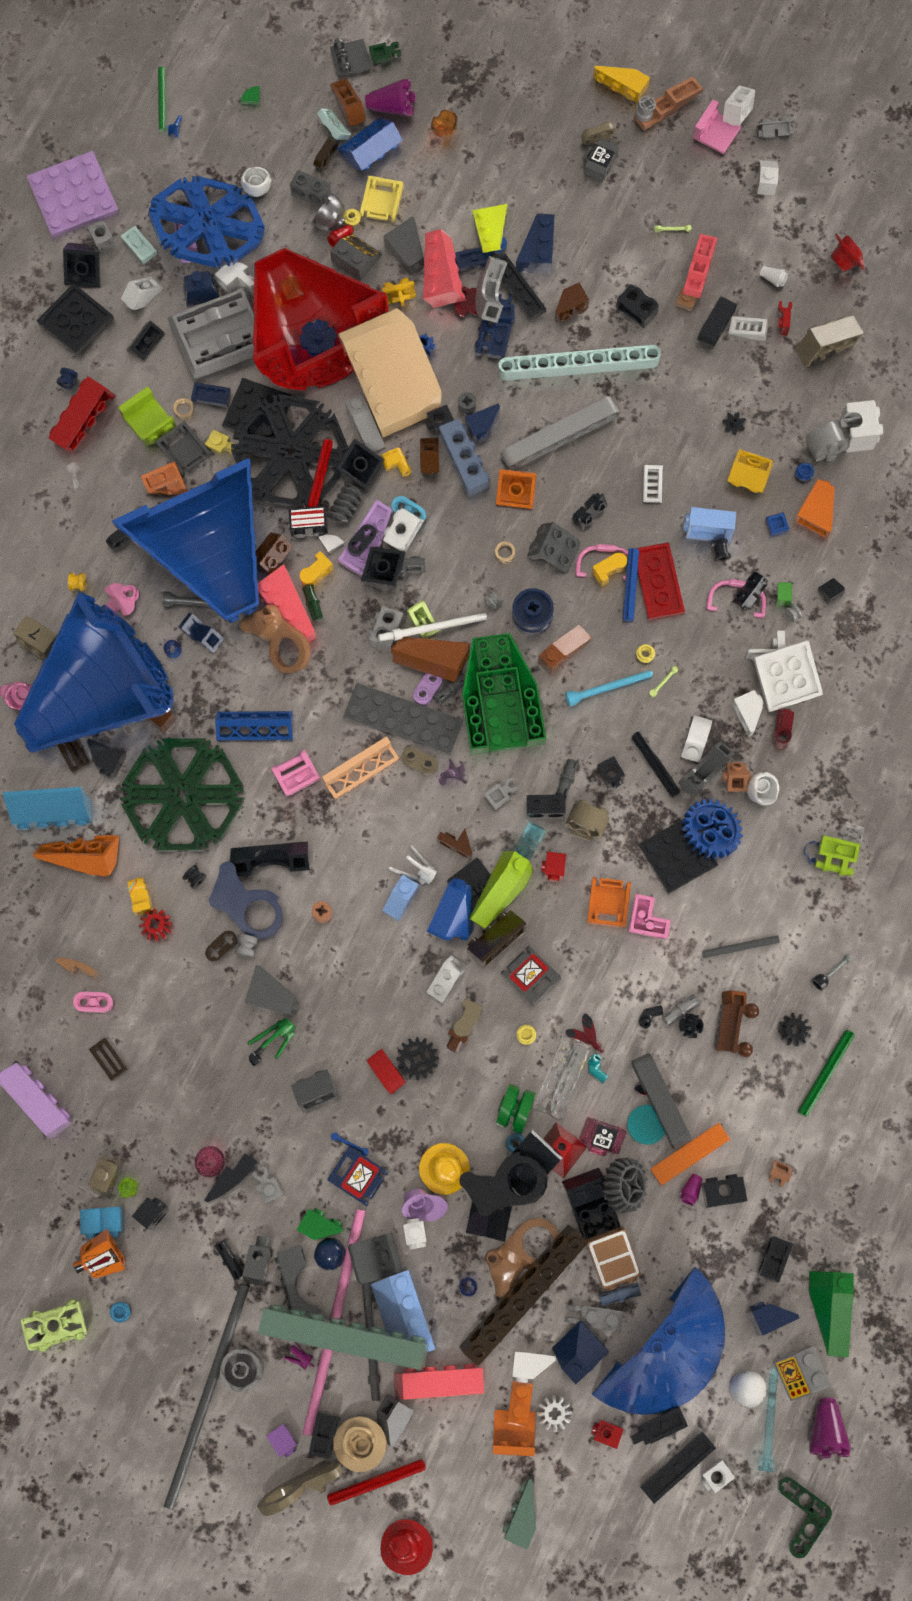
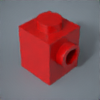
(554, 866)
(607, 1433)

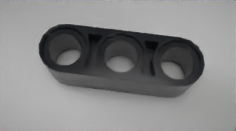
(717, 322)

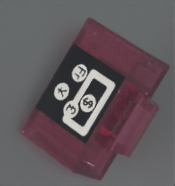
(602, 1136)

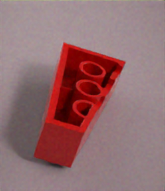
(80, 414)

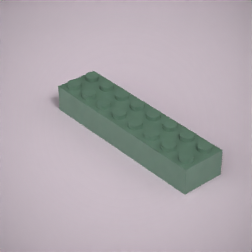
(343, 1337)

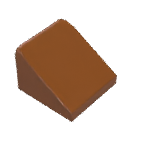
(734, 997)

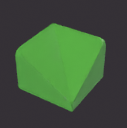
(784, 594)

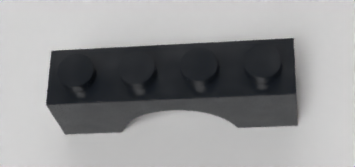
(290, 855)

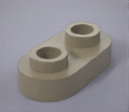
(592, 135)
(418, 761)

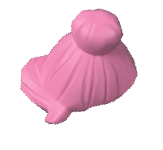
(15, 694)

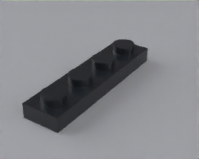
(521, 290)
(678, 1467)

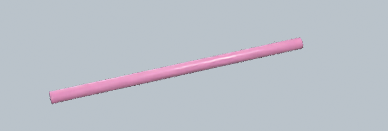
(336, 1312)

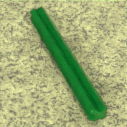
(826, 1073)

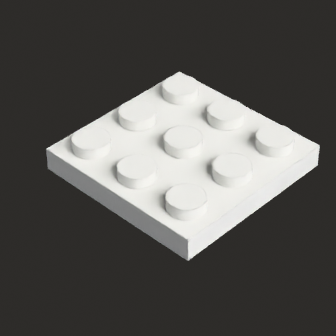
(788, 675)

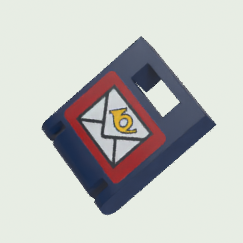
(360, 1178)

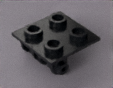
(474, 875)

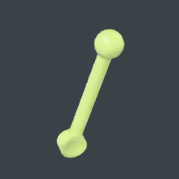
(687, 228)
(653, 693)

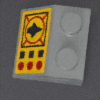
(802, 1373)

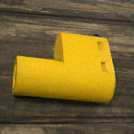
(394, 459)

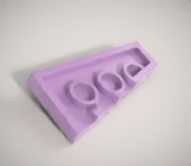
(377, 517)

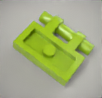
(838, 849)

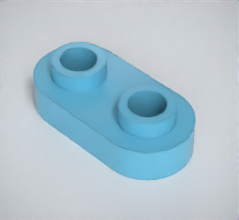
(409, 506)

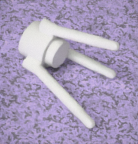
(426, 871)

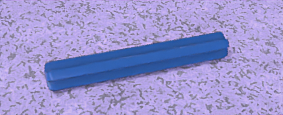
(630, 584)

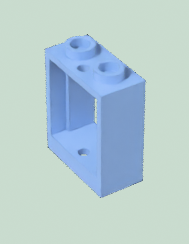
(709, 524)

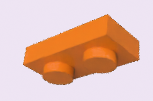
(520, 1404)

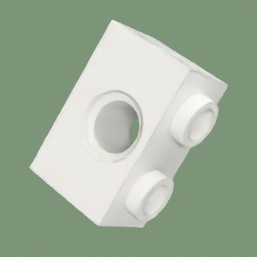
(412, 526)

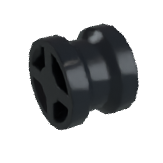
(194, 877)

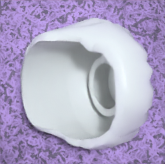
(256, 181)
(763, 788)
(748, 1389)

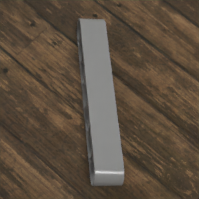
(559, 433)

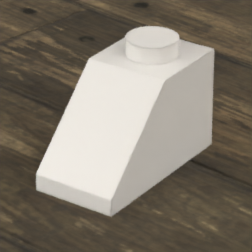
(767, 177)
(141, 292)
(748, 709)
(530, 1365)

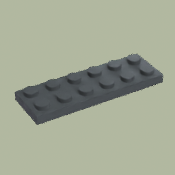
(403, 719)

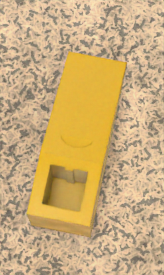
(623, 80)

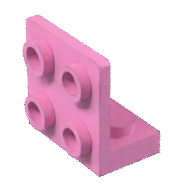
(713, 131)

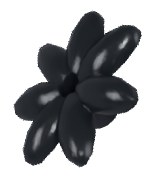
(734, 422)

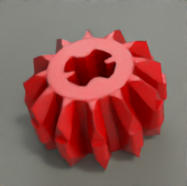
(162, 922)

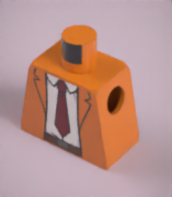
(100, 1256)

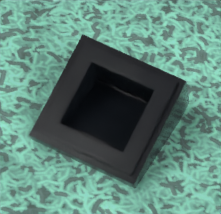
(831, 590)

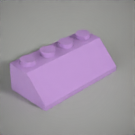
(34, 1101)

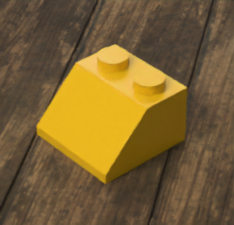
(750, 471)

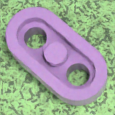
(427, 687)

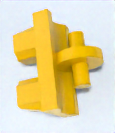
(399, 292)

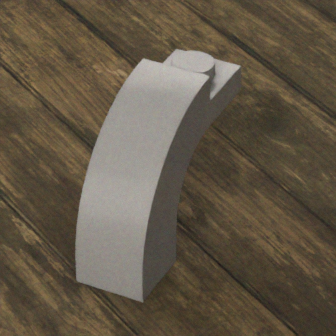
(487, 290)

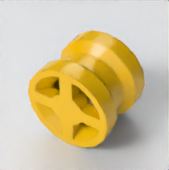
(76, 581)

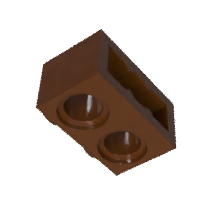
(272, 552)

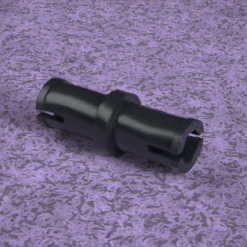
(229, 1259)

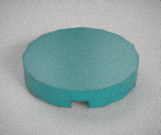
(644, 1125)

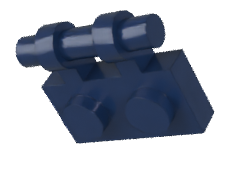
(498, 341)

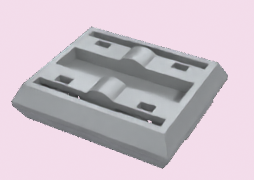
(215, 331)

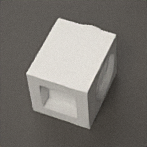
(726, 1476)

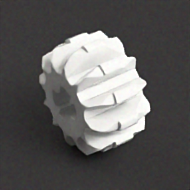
(559, 1418)

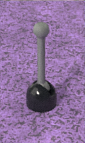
(821, 980)

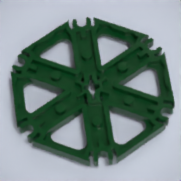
(171, 808)

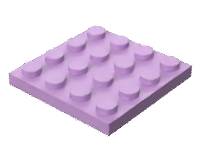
(72, 194)

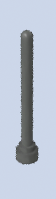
(170, 599)

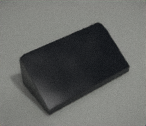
(145, 340)

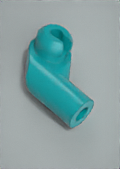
(594, 1068)

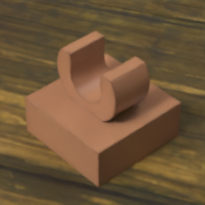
(780, 1171)

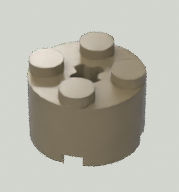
(587, 821)

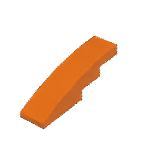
(690, 1154)

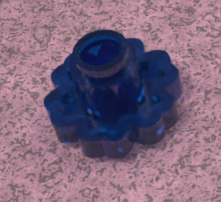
(317, 337)

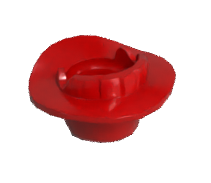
(847, 254)
(406, 1547)

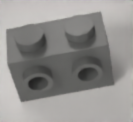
(315, 1090)

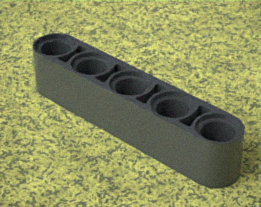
(661, 1101)

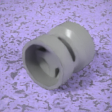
(645, 108)
(246, 944)

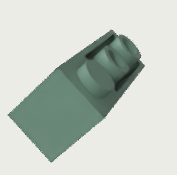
(522, 1525)

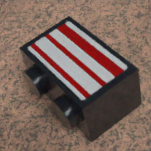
(308, 521)

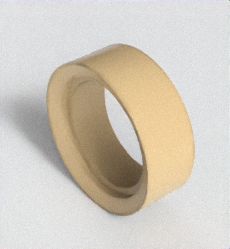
(183, 401)
(504, 560)

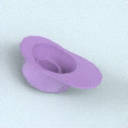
(422, 1205)

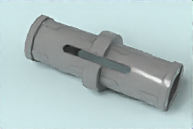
(681, 1009)

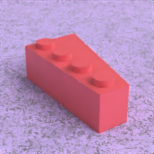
(280, 591)
(438, 1382)

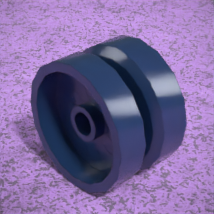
(532, 622)

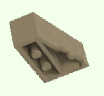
(828, 337)

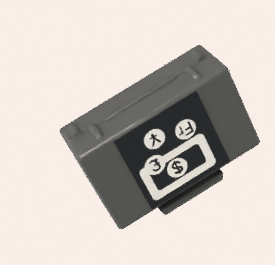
(600, 160)

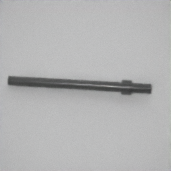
(374, 1378)

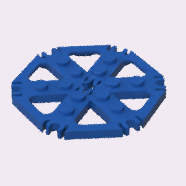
(196, 227)

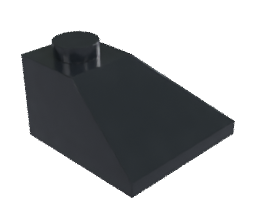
(81, 265)

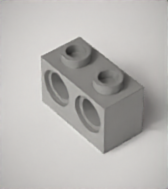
(382, 627)

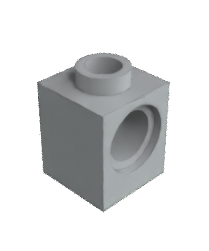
(104, 242)

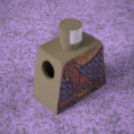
(105, 1176)

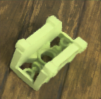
(59, 1336)

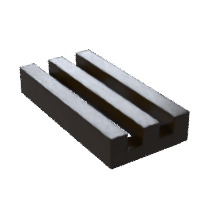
(78, 764)
(117, 1072)

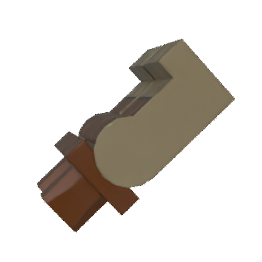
(464, 1027)

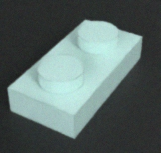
(334, 124)
(138, 245)

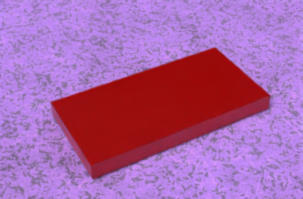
(659, 582)

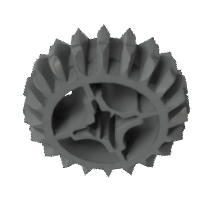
(625, 1185)

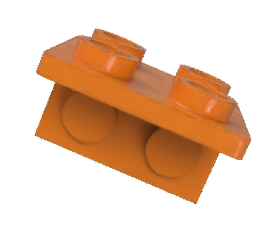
(513, 1439)

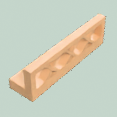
(356, 762)

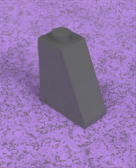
(406, 246)
(270, 994)

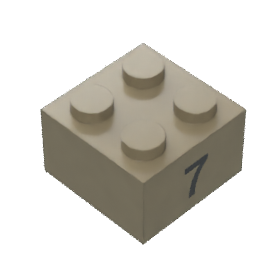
(34, 638)

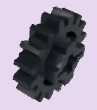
(405, 1053)

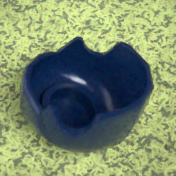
(329, 1254)

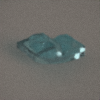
(530, 841)

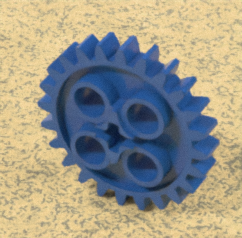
(718, 844)

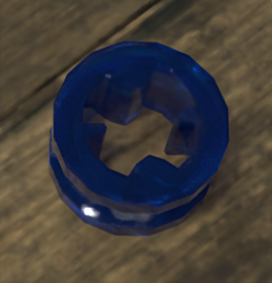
(178, 650)
(462, 1290)

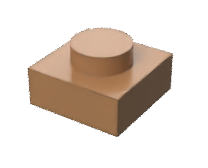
(685, 301)

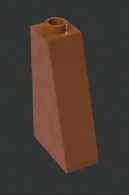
(432, 656)

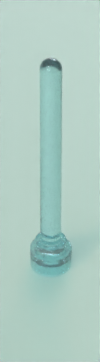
(767, 1462)

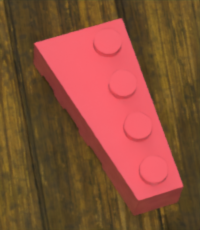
(440, 271)

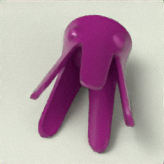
(304, 1357)

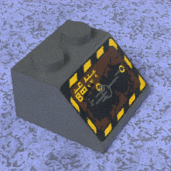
(354, 256)

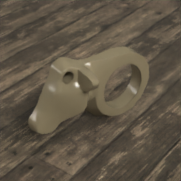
(292, 1490)

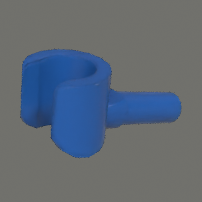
(173, 128)

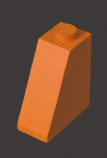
(818, 509)

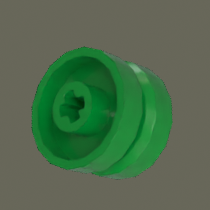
(513, 1108)

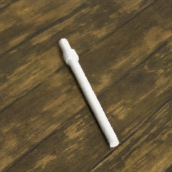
(397, 634)

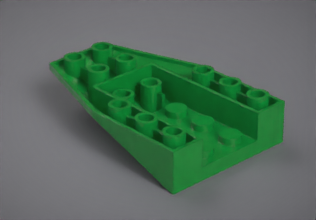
(500, 698)

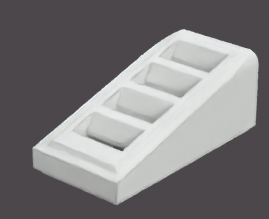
(756, 322)
(656, 469)

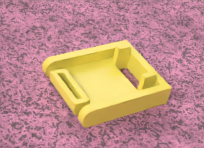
(379, 203)

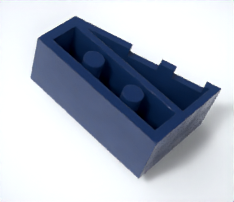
(538, 246)

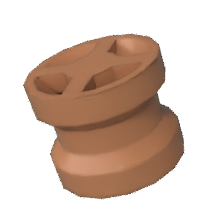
(322, 915)

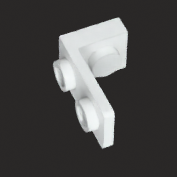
(777, 642)
(446, 978)

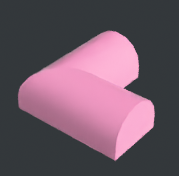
(643, 922)

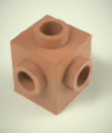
(736, 777)

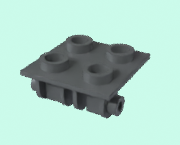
(350, 57)

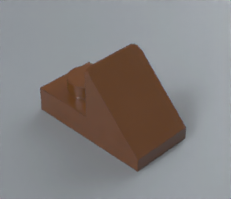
(458, 846)

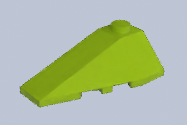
(503, 886)

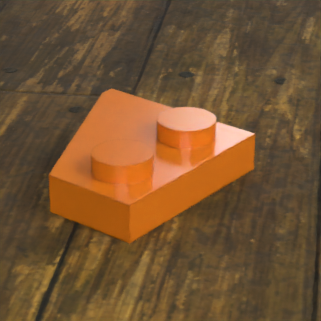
(165, 480)

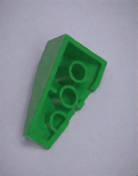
(833, 1305)

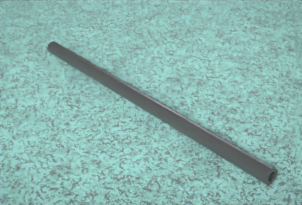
(206, 1397)

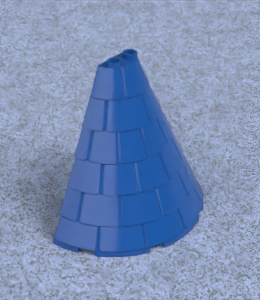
(205, 540)
(92, 680)
(675, 1359)

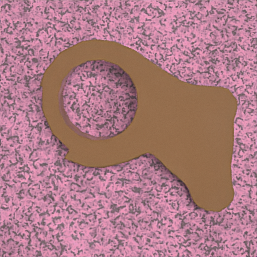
(272, 627)
(510, 1258)

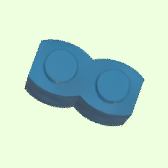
(99, 1219)

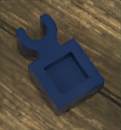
(507, 314)

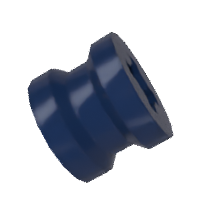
(67, 378)

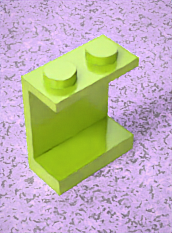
(146, 417)

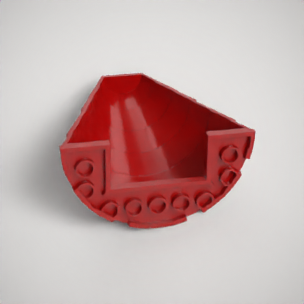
(280, 321)

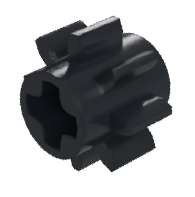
(691, 1025)

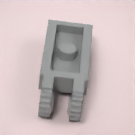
(597, 1317)

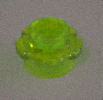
(122, 1187)

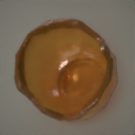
(445, 124)

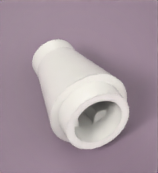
(775, 276)

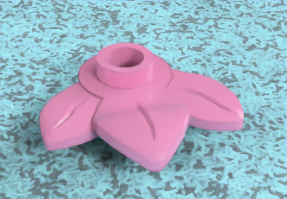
(119, 599)

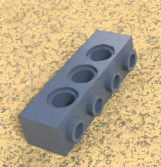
(472, 483)

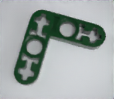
(811, 1518)

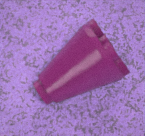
(392, 99)
(829, 1431)

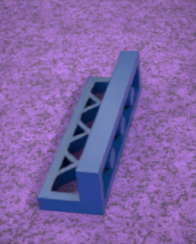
(257, 719)

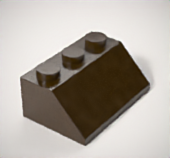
(496, 938)

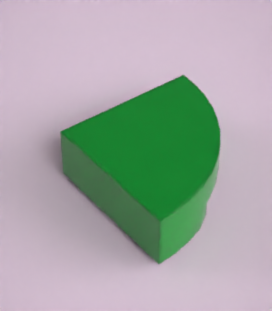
(251, 96)

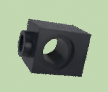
(439, 413)
(607, 765)

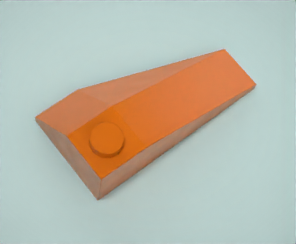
(88, 856)

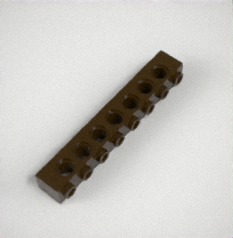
(523, 1295)

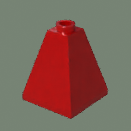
(573, 1148)

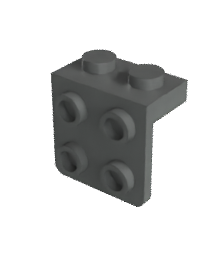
(554, 546)
(375, 1258)

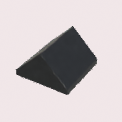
(359, 465)
(383, 568)
(491, 1226)

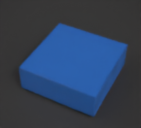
(777, 524)

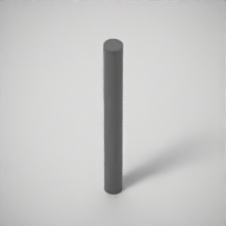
(740, 946)

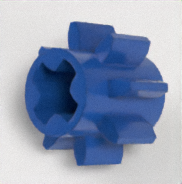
(427, 343)

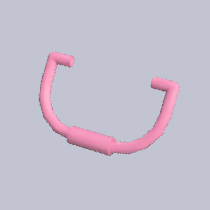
(599, 547)
(734, 583)

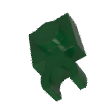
(381, 53)

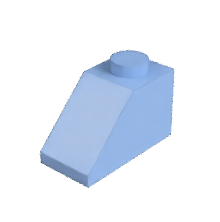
(401, 897)

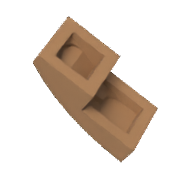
(73, 965)

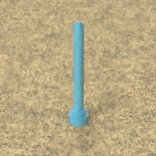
(574, 697)

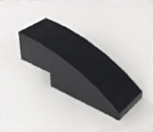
(232, 1179)

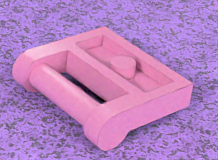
(298, 778)

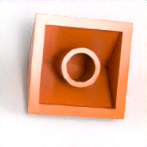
(516, 488)

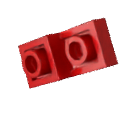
(386, 1071)

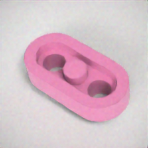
(93, 1002)

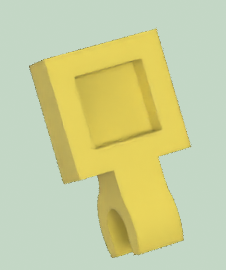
(219, 442)

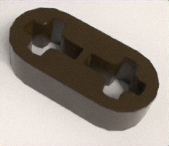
(325, 153)
(218, 942)

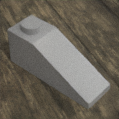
(364, 423)

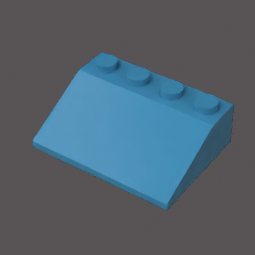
(48, 808)

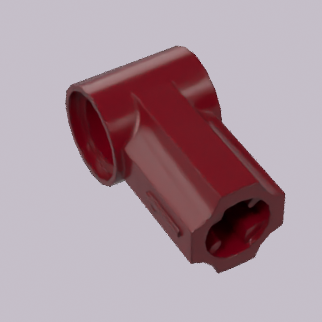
(783, 727)

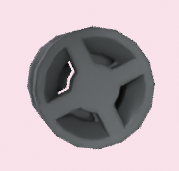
(467, 408)

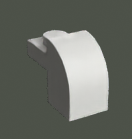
(231, 276)
(696, 738)

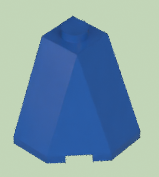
(453, 912)

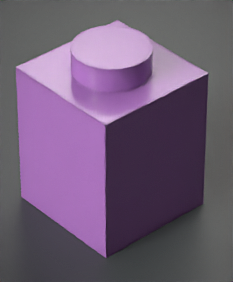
(282, 1441)

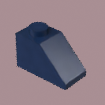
(482, 423)

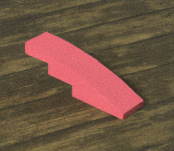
(700, 265)

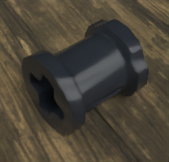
(721, 549)

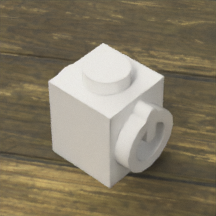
(415, 1234)

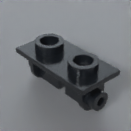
(595, 504)
(744, 597)

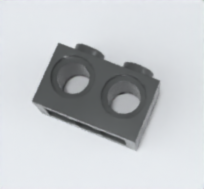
(310, 188)

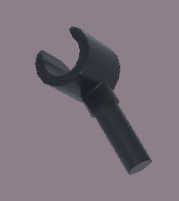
(254, 1057)

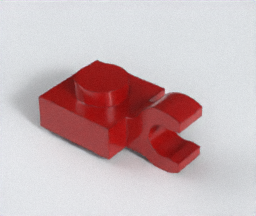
(784, 321)

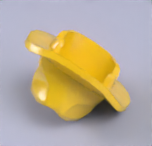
(442, 1167)

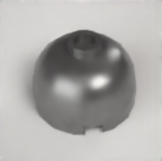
(330, 214)

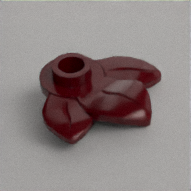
(468, 304)

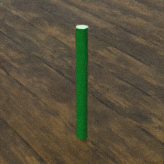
(161, 99)

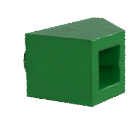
(318, 1227)

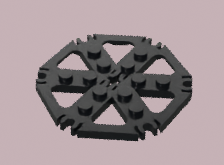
(285, 438)

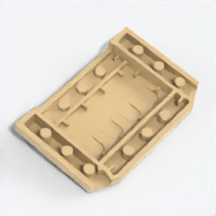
(392, 370)

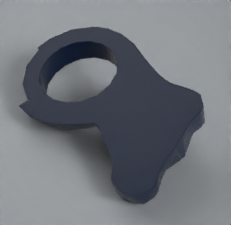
(233, 899)

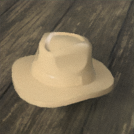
(360, 1444)

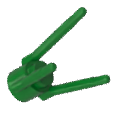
(282, 1028)

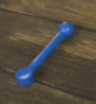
(364, 1151)

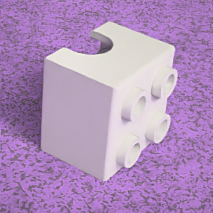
(863, 425)

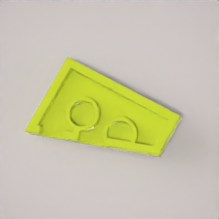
(490, 226)

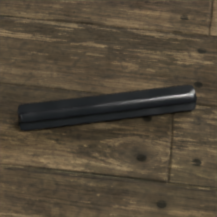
(656, 764)

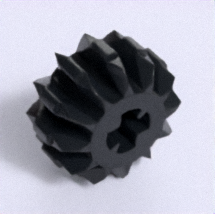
(790, 1022)

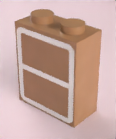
(613, 1258)

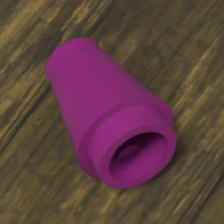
(691, 1190)

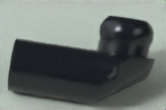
(647, 1015)

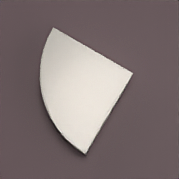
(331, 542)

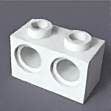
(738, 105)

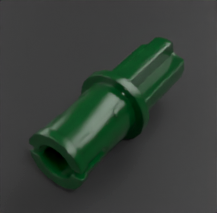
(312, 602)

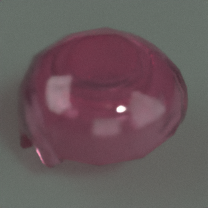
(209, 1161)

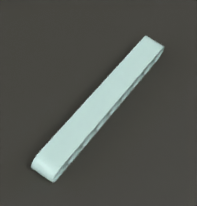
(571, 368)

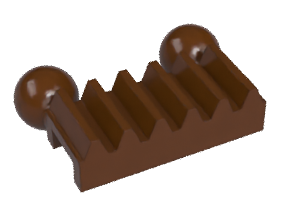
(729, 1028)

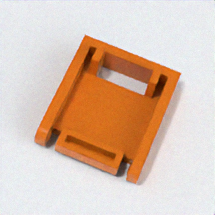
(609, 900)

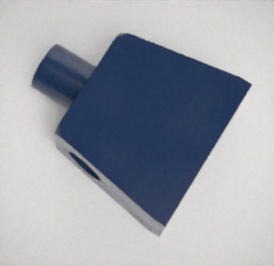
(199, 288)

